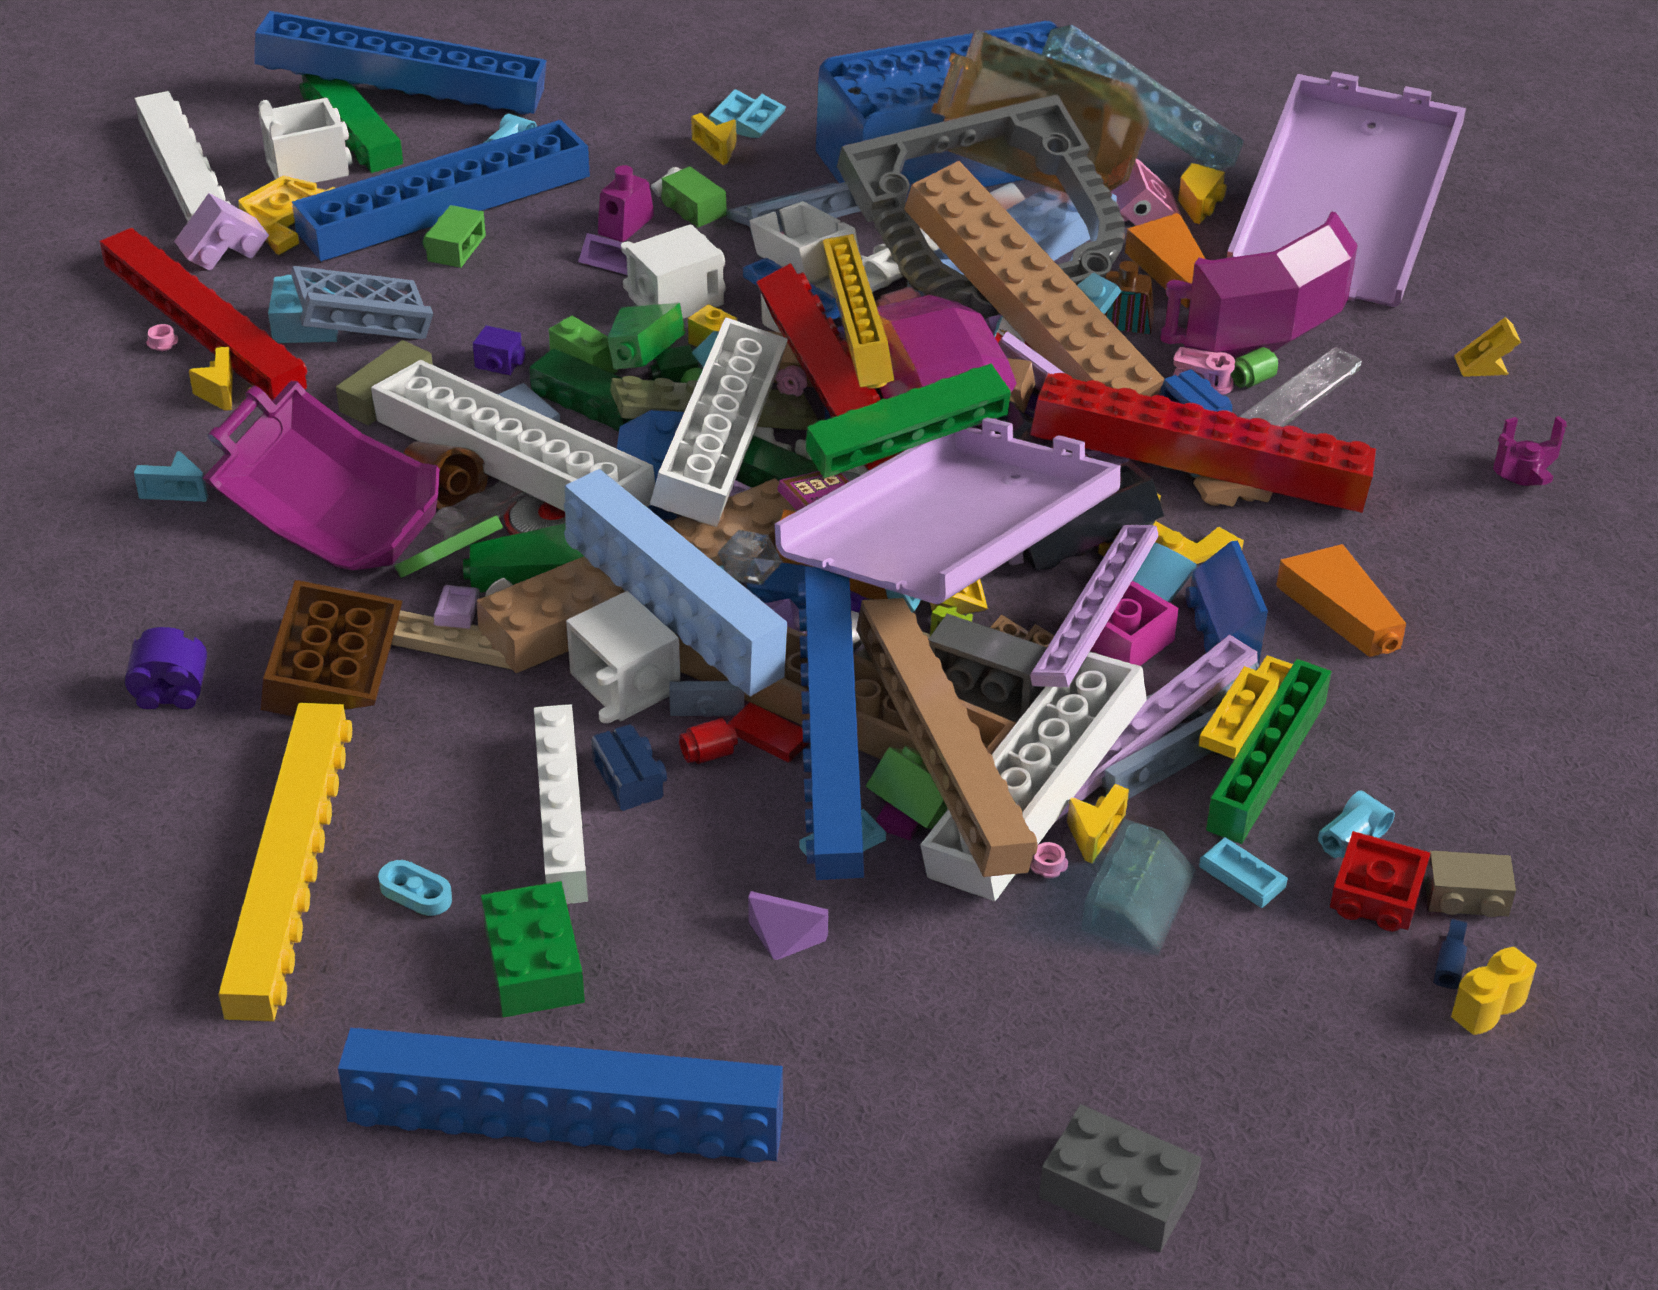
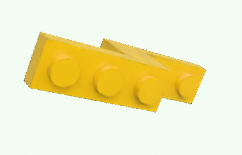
(1243, 707)

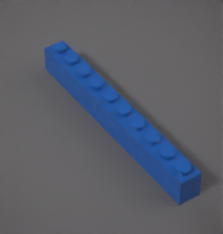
(831, 727)

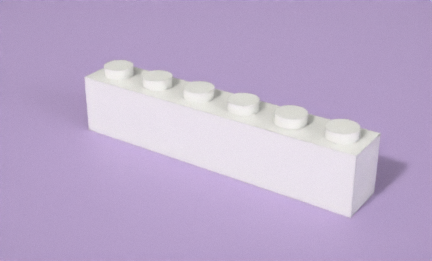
(560, 801)

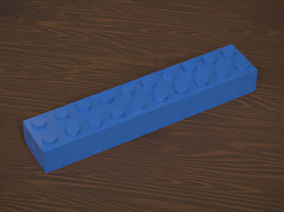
(399, 62)
(420, 193)
(562, 1094)

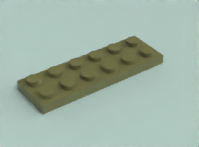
(640, 396)

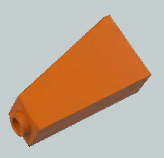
(1164, 250)
(1343, 598)

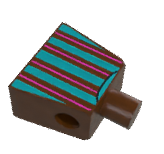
(1134, 305)

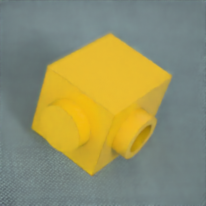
(704, 323)

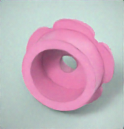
(161, 337)
(794, 374)
(1049, 860)

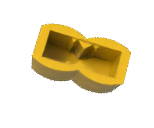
(1493, 990)

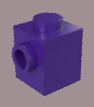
(498, 350)

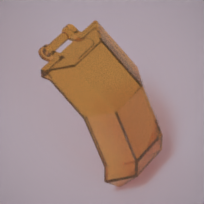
(1005, 74)

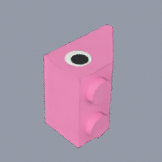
(1144, 197)

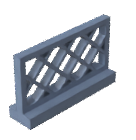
(829, 198)
(350, 312)
(1161, 757)

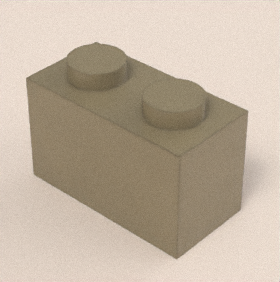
(1470, 883)

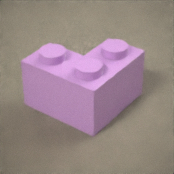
(216, 228)

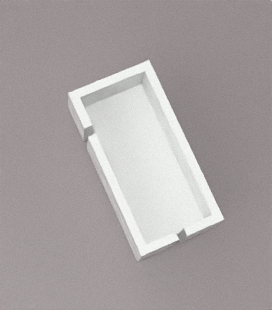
(802, 238)

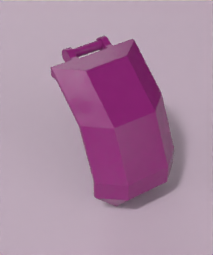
(1264, 296)
(936, 341)
(322, 480)

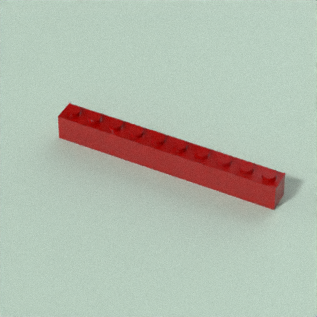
(201, 312)

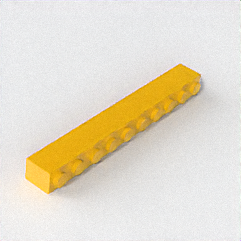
(858, 312)
(285, 864)

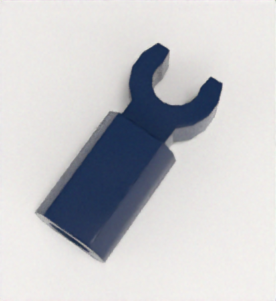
(1451, 957)

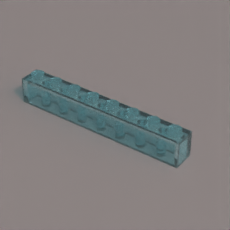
(1165, 110)

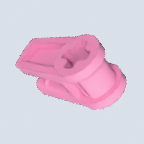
(1207, 366)

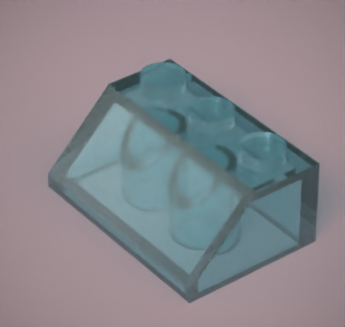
(1138, 889)

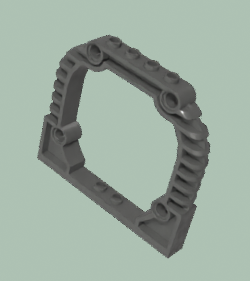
(1034, 126)

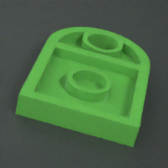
(448, 546)

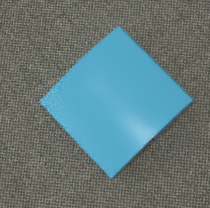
(751, 115)
(1164, 572)

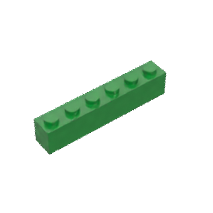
(368, 134)
(907, 420)
(1268, 751)

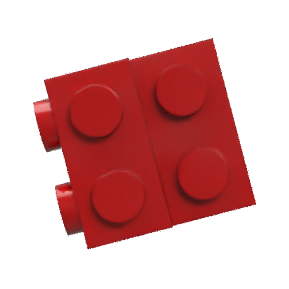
(1379, 881)

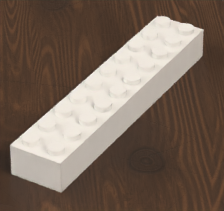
(511, 439)

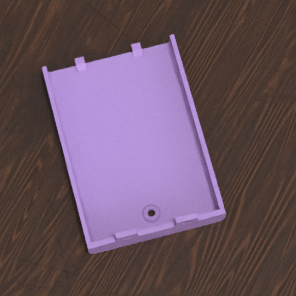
(1373, 178)
(947, 510)

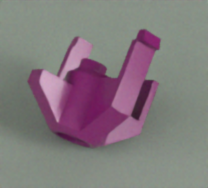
(1526, 460)

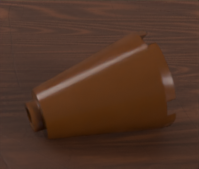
(459, 472)

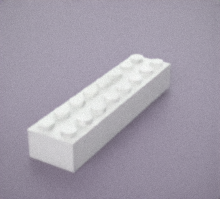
(719, 423)
(1046, 762)

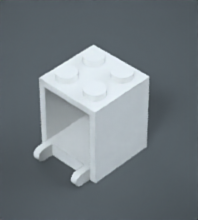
(305, 140)
(674, 270)
(623, 656)

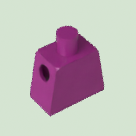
(624, 205)

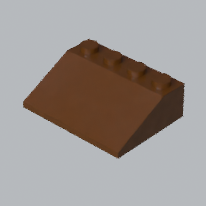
(329, 649)

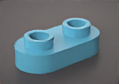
(421, 890)

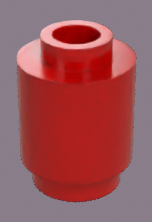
(708, 741)

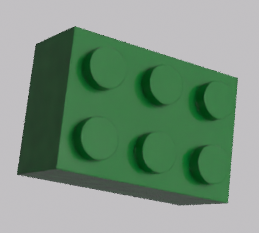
(532, 949)

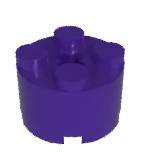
(165, 669)

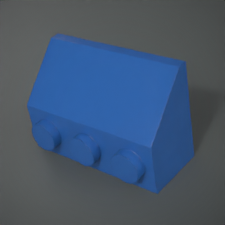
(649, 440)
(1227, 600)

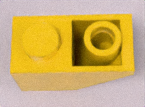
(1201, 190)

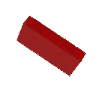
(768, 732)

